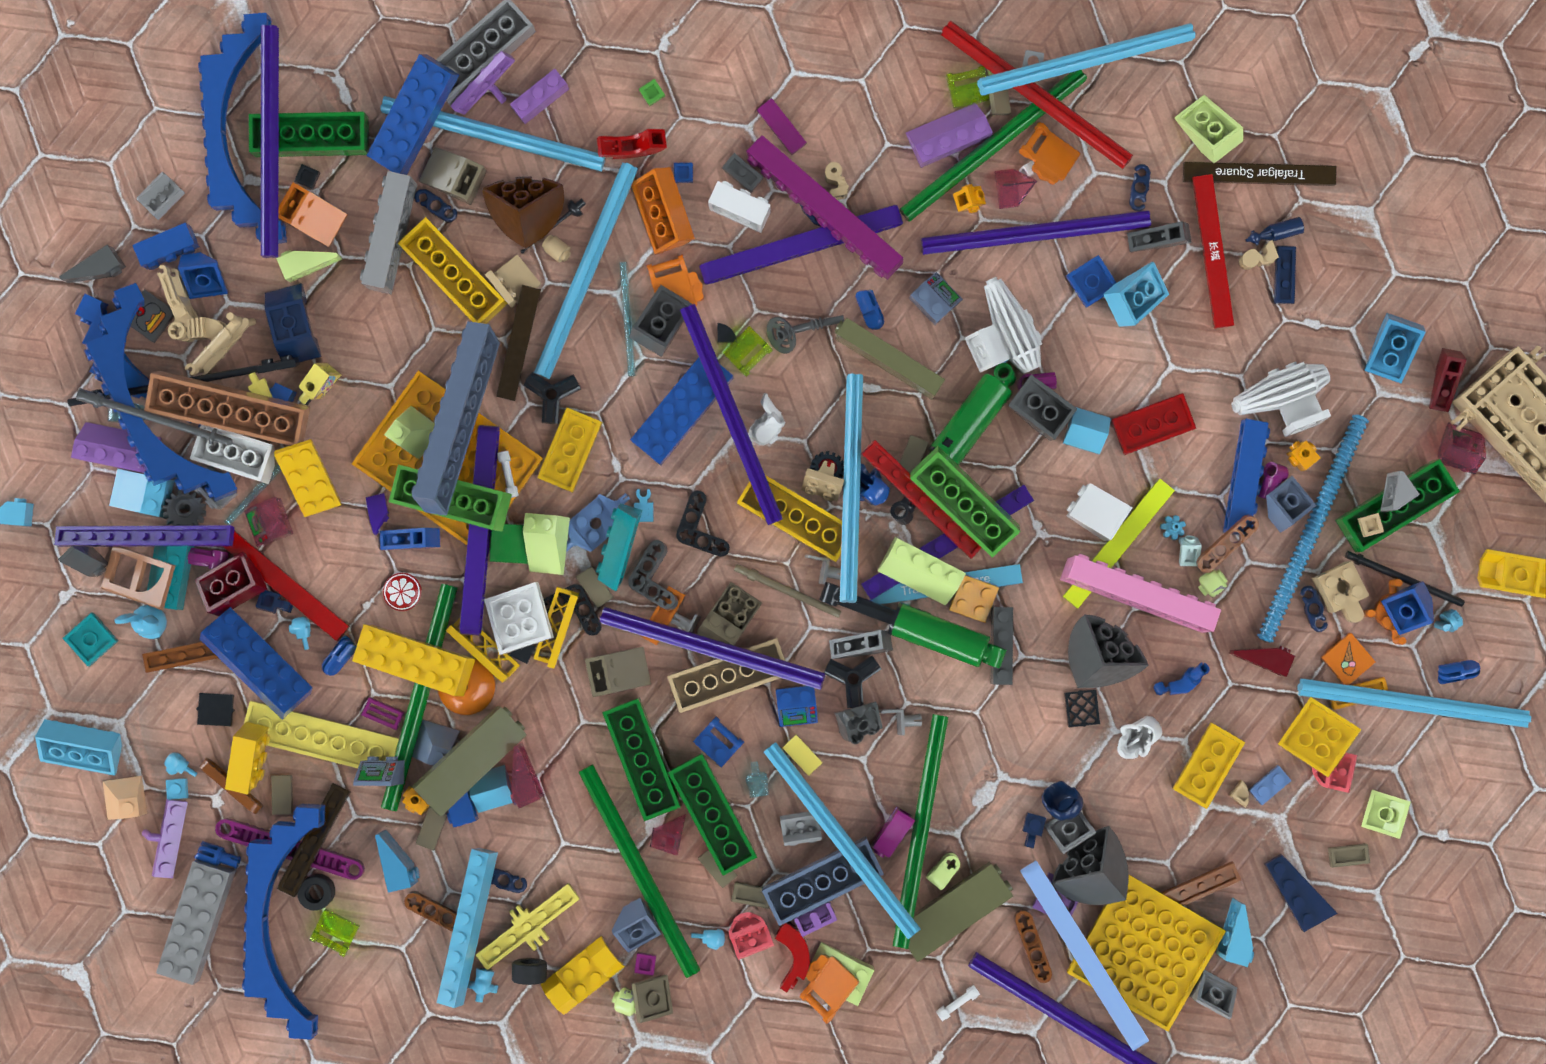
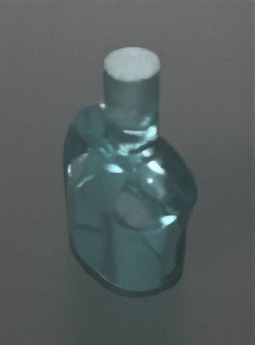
(757, 781)

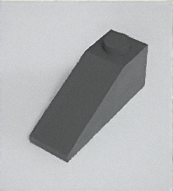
(1160, 237)
(101, 264)
(84, 560)
(861, 644)

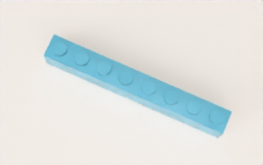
(467, 927)

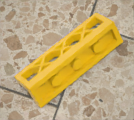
(563, 627)
(482, 656)

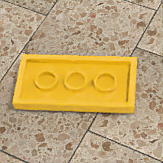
(569, 450)
(307, 477)
(1208, 765)

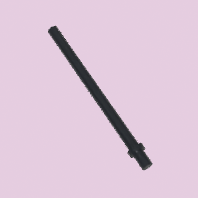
(1359, 559)

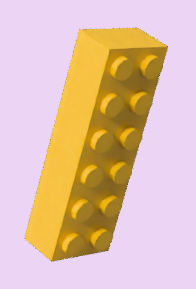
(452, 272)
(800, 519)
(413, 660)

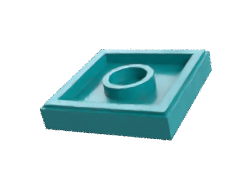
(90, 639)

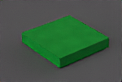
(508, 545)

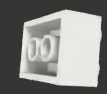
(739, 206)

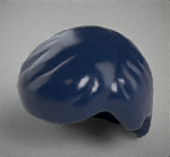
(1062, 801)

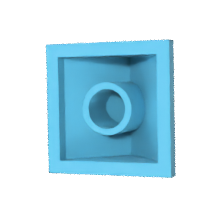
(1087, 431)
(492, 790)

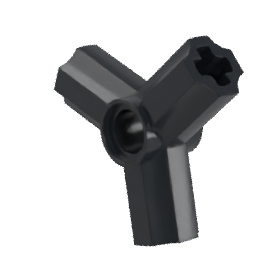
(551, 407)
(840, 672)

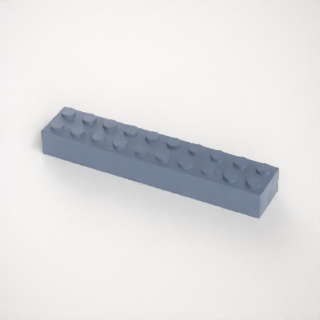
(456, 418)

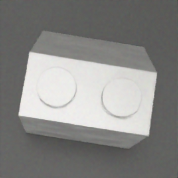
(1098, 512)

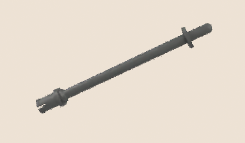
(99, 400)

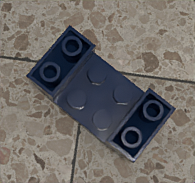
(290, 323)

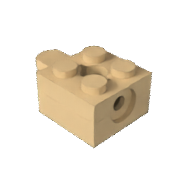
(1342, 590)

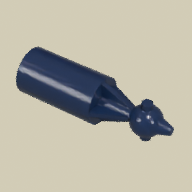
(1278, 231)

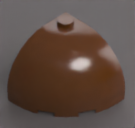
(525, 207)

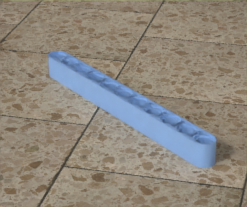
(1084, 955)

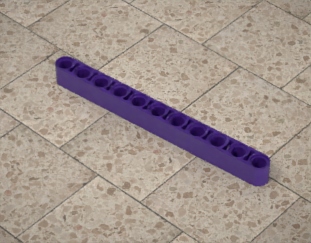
(791, 247)
(478, 536)

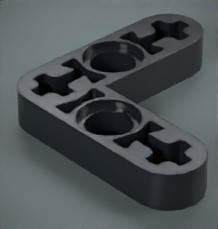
(692, 527)
(582, 594)

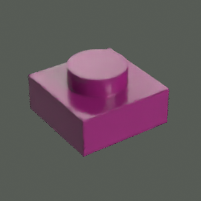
(645, 963)

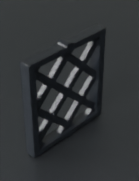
(1068, 709)

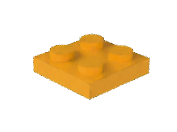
(974, 598)

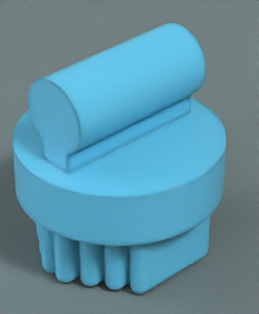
(1449, 621)

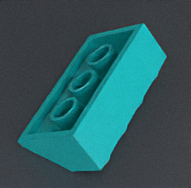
(619, 545)
(177, 556)

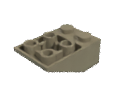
(453, 175)
(730, 615)
(617, 671)

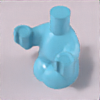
(482, 983)

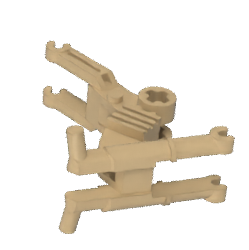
(199, 328)

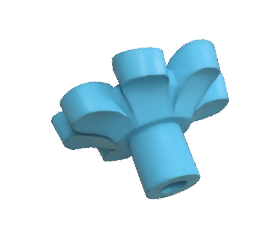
(1170, 529)

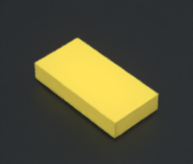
(802, 755)

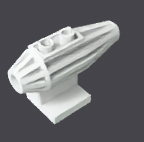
(1009, 336)
(1290, 392)

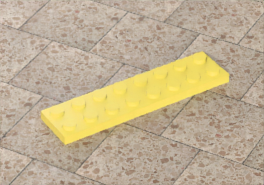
(321, 737)

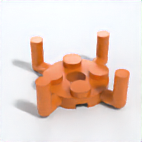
(1382, 616)

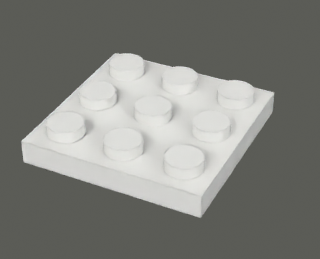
(518, 618)

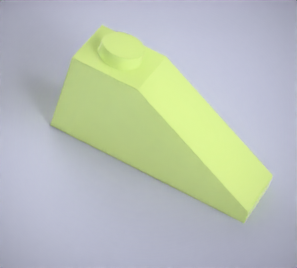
(302, 263)

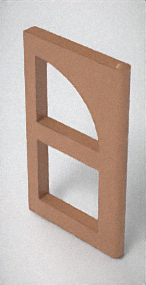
(153, 597)

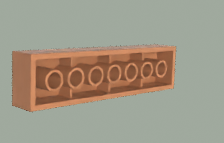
(226, 408)

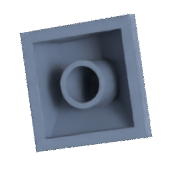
(1288, 504)
(434, 742)
(635, 926)

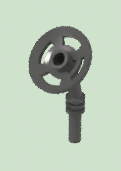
(789, 331)

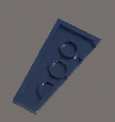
(1302, 899)

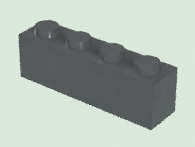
(1003, 637)

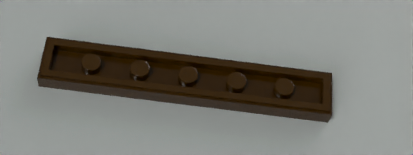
(518, 343)
(313, 842)

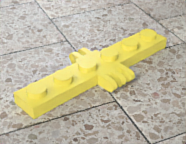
(528, 926)

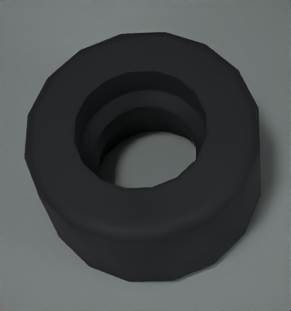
(313, 904)
(529, 971)

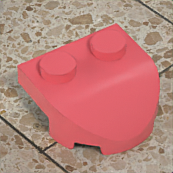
(1342, 775)
(749, 935)

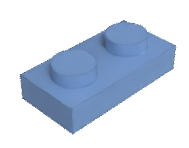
(1269, 785)

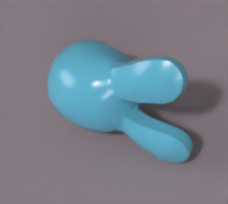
(145, 621)

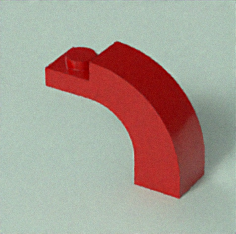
(633, 146)
(791, 937)

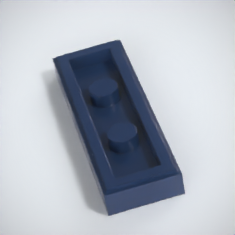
(1285, 275)

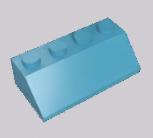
(79, 747)

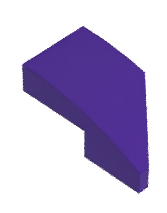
(377, 511)

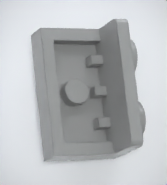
(160, 195)
(800, 829)

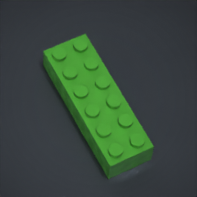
(965, 501)
(469, 502)

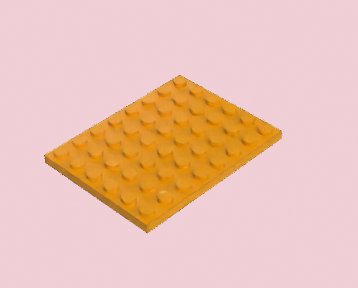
(381, 455)

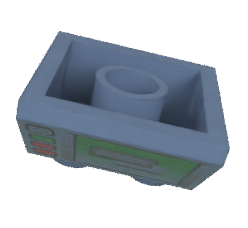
(935, 298)
(380, 772)

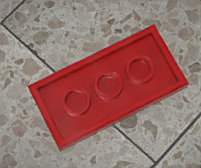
(1153, 424)

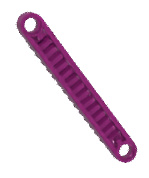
(326, 860)

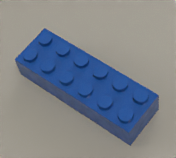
(413, 114)
(677, 413)
(256, 663)

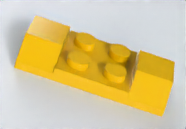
(1512, 573)
(581, 976)

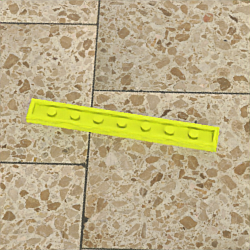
(1125, 535)

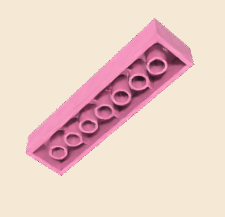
(1140, 594)

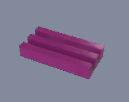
(398, 719)

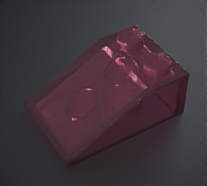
(525, 784)

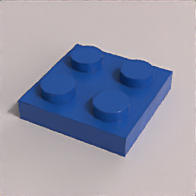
(1091, 281)

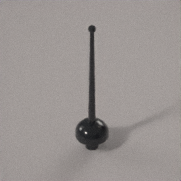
(574, 209)

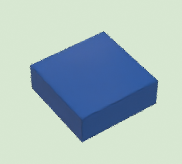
(683, 172)

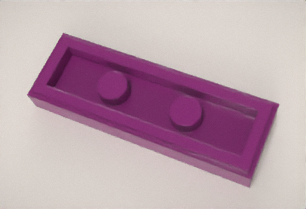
(781, 126)

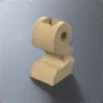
(833, 176)
(1253, 257)

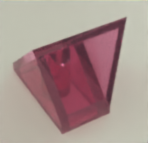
(1012, 187)
(668, 836)

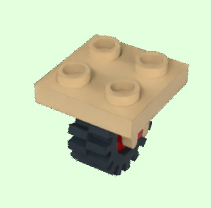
(824, 476)

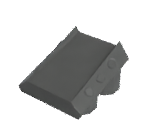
(858, 722)

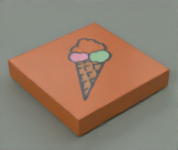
(1348, 659)

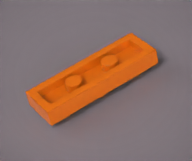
(665, 616)

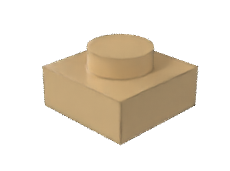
(1370, 525)

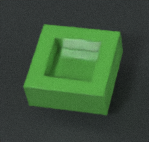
(651, 92)

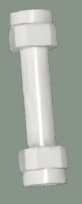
(504, 458)
(944, 1012)

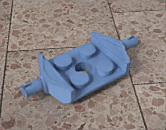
(580, 527)

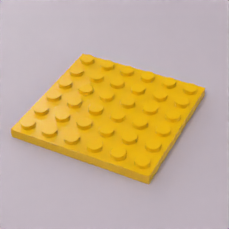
(1151, 951)

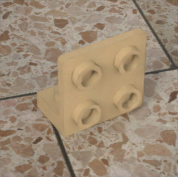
(510, 279)

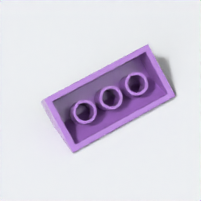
(949, 134)
(106, 447)

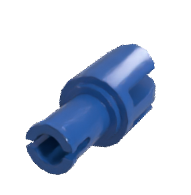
(216, 855)

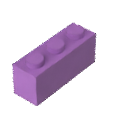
(539, 96)

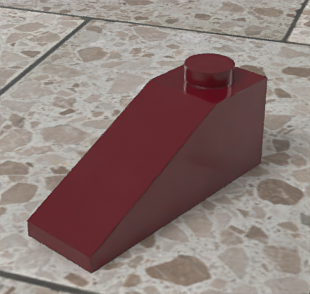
(1446, 379)
(1272, 659)

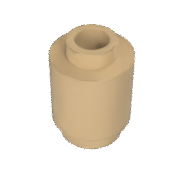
(556, 248)

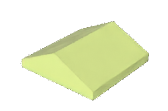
(1386, 814)

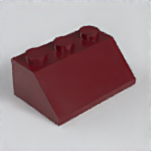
(230, 584)

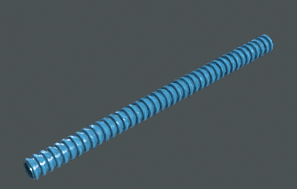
(1313, 527)

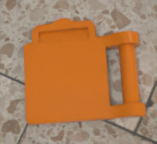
(1052, 158)
(681, 283)
(831, 983)

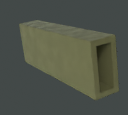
(888, 358)
(469, 760)
(958, 909)

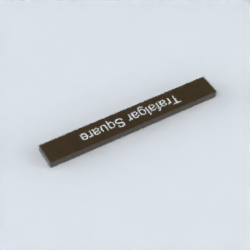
(1262, 173)

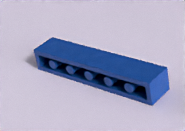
(1246, 473)

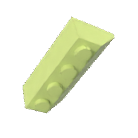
(921, 571)

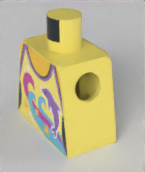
(318, 382)

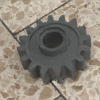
(180, 502)

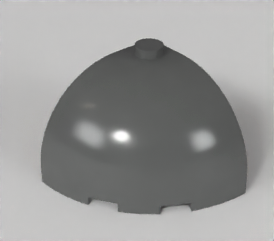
(1102, 654)
(1094, 870)

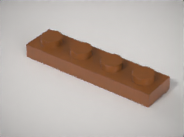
(177, 657)
(1204, 884)

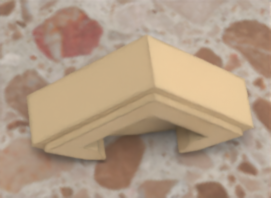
(1240, 793)

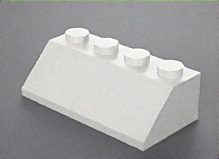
(244, 457)

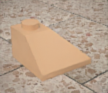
(124, 798)

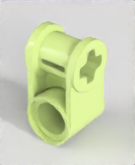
(941, 872)

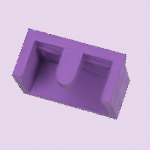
(815, 919)

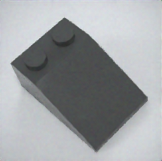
(659, 321)
(1042, 408)

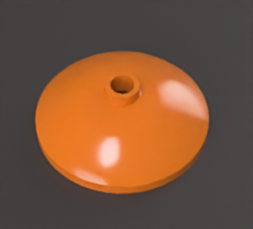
(478, 694)

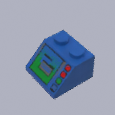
(796, 705)

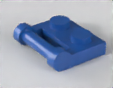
(714, 746)

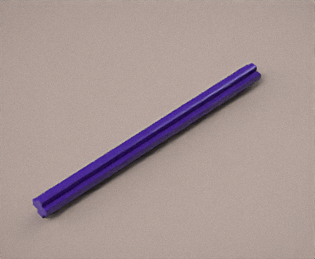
(269, 140)
(1036, 232)
(731, 414)
(712, 648)
(1056, 1011)

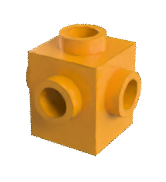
(969, 198)
(1302, 455)
(412, 803)

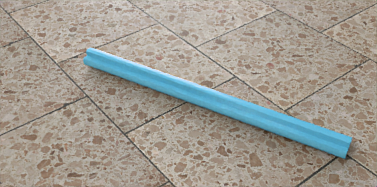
(1085, 59)
(512, 138)
(586, 270)
(851, 488)
(1413, 703)
(842, 841)

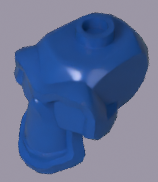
(872, 487)

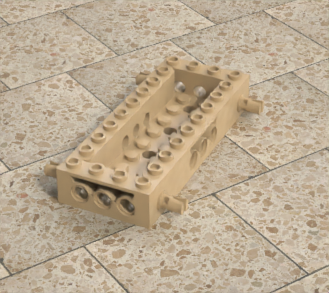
(1510, 427)

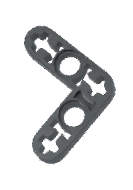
(647, 583)

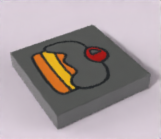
(152, 317)

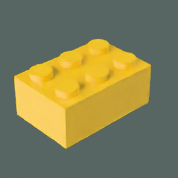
(247, 758)

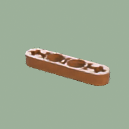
(1225, 541)
(220, 776)
(440, 910)
(1034, 945)

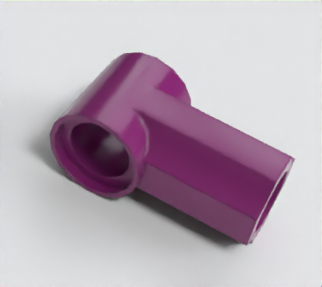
(1048, 379)
(1274, 475)
(207, 558)

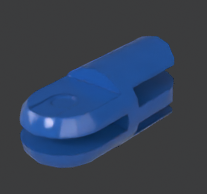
(870, 309)
(338, 656)
(1458, 671)

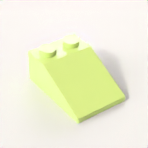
(1210, 128)
(546, 542)
(860, 969)

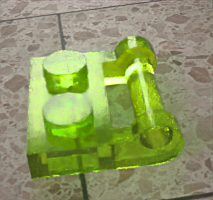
(968, 93)
(743, 346)
(337, 927)

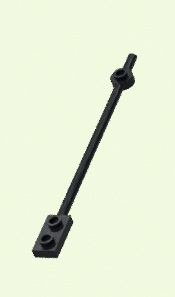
(266, 366)

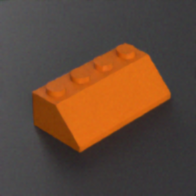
(662, 210)

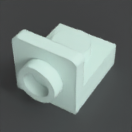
(1189, 550)

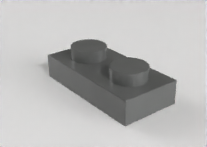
(742, 172)

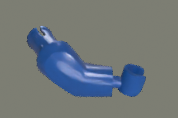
(1186, 683)

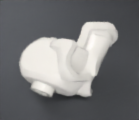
(767, 428)
(1138, 737)

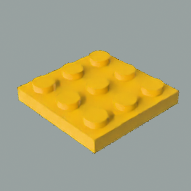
(1319, 737)

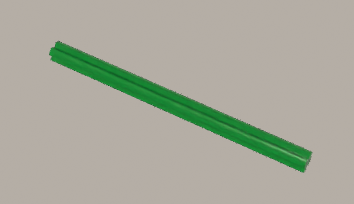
(988, 148)
(420, 695)
(922, 822)
(639, 871)

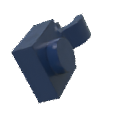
(272, 601)
(1033, 826)

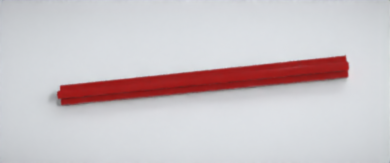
(1039, 96)

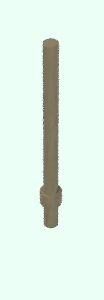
(754, 575)

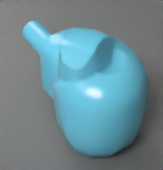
(302, 629)
(177, 763)
(713, 938)

